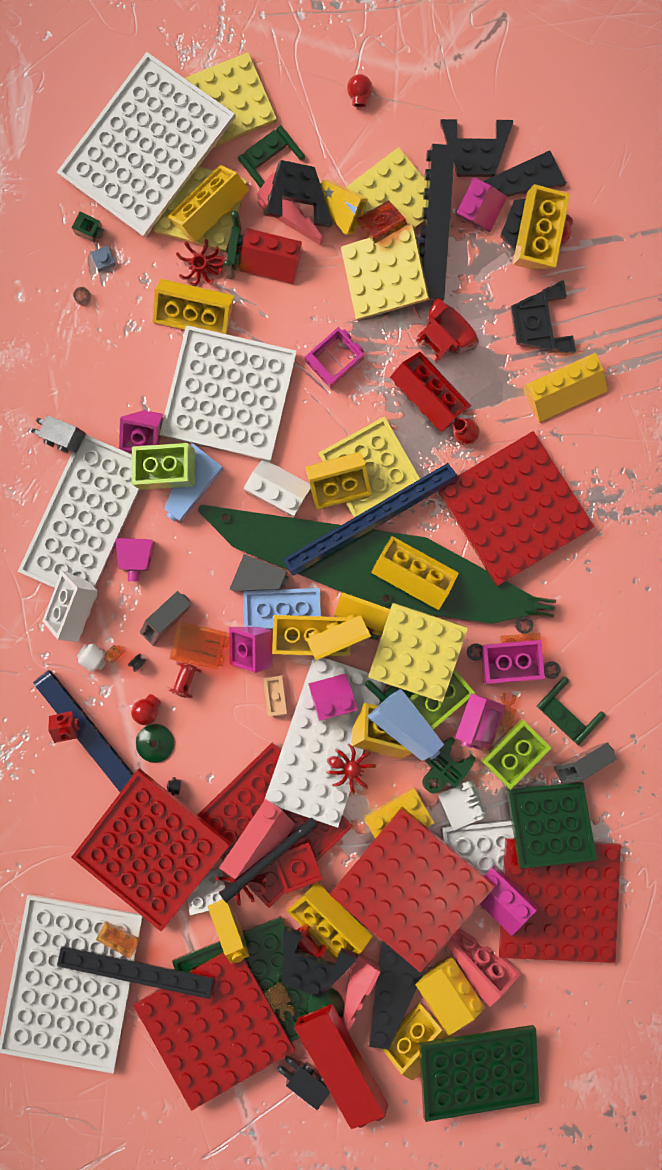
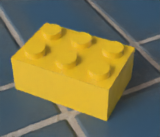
(383, 814)

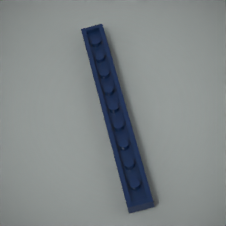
(370, 519)

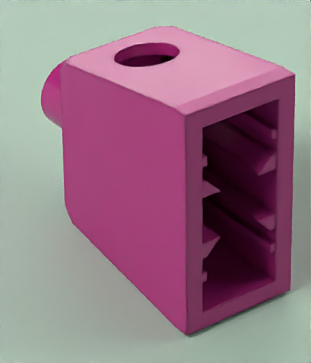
(134, 556)

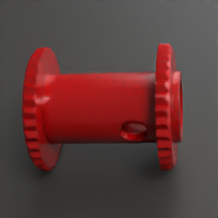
(184, 680)
(308, 945)

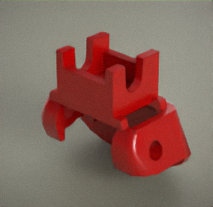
(447, 331)

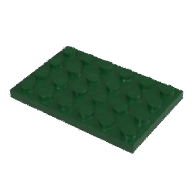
(479, 1072)

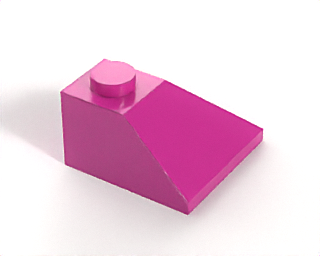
(140, 429)

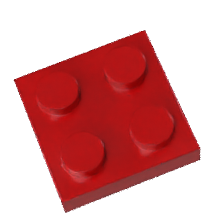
(298, 867)

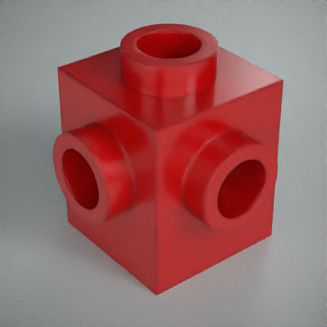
(63, 727)

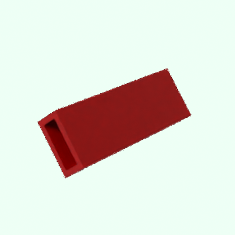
(341, 1067)

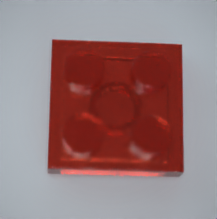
(381, 221)

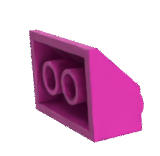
(512, 662)
(507, 902)

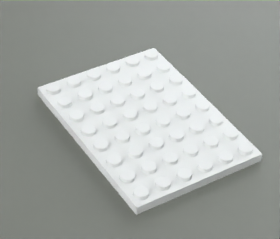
(146, 144)
(58, 1010)

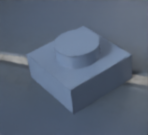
(103, 258)

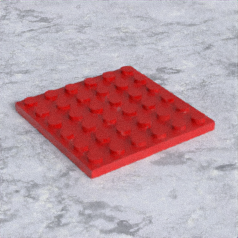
(515, 508)
(239, 802)
(150, 849)
(412, 889)
(574, 909)
(216, 1039)

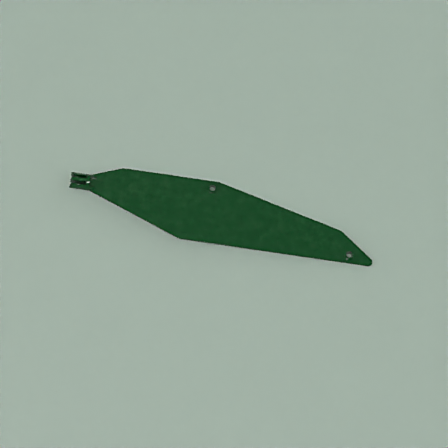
(350, 568)

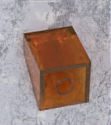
(199, 645)

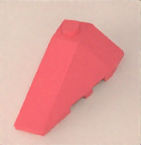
(292, 213)
(262, 835)
(485, 971)
(360, 982)

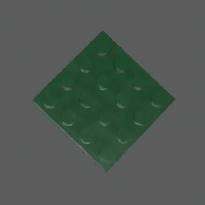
(551, 825)

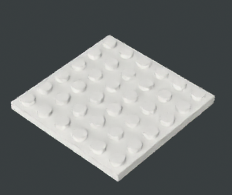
(228, 393)

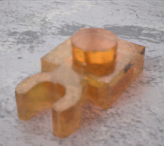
(114, 653)
(509, 713)
(278, 998)

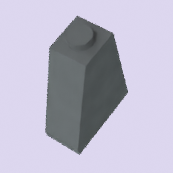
(257, 575)
(165, 617)
(585, 763)

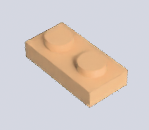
(275, 695)

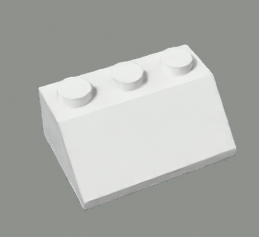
(277, 488)
(69, 607)

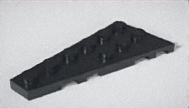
(392, 996)

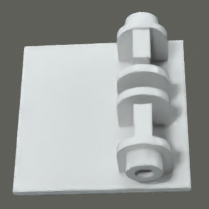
(462, 805)
(206, 893)

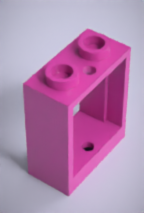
(320, 370)
(480, 722)

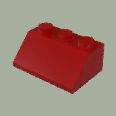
(270, 256)

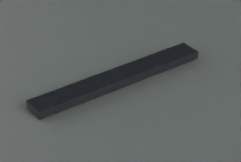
(135, 972)

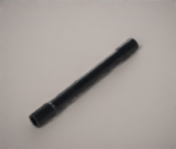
(235, 887)

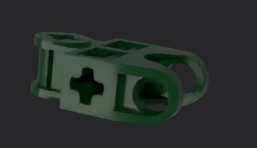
(459, 769)

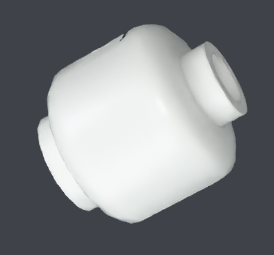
(91, 657)

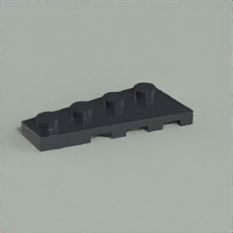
(519, 179)

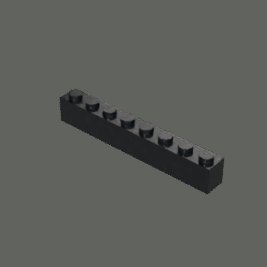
(437, 218)

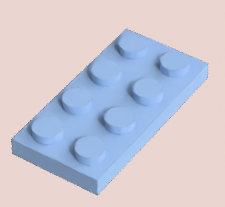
(263, 604)

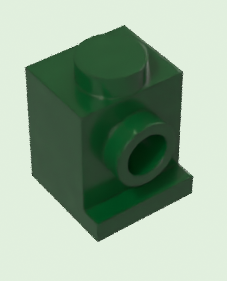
(83, 223)

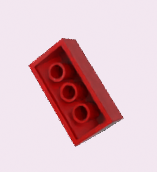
(430, 391)

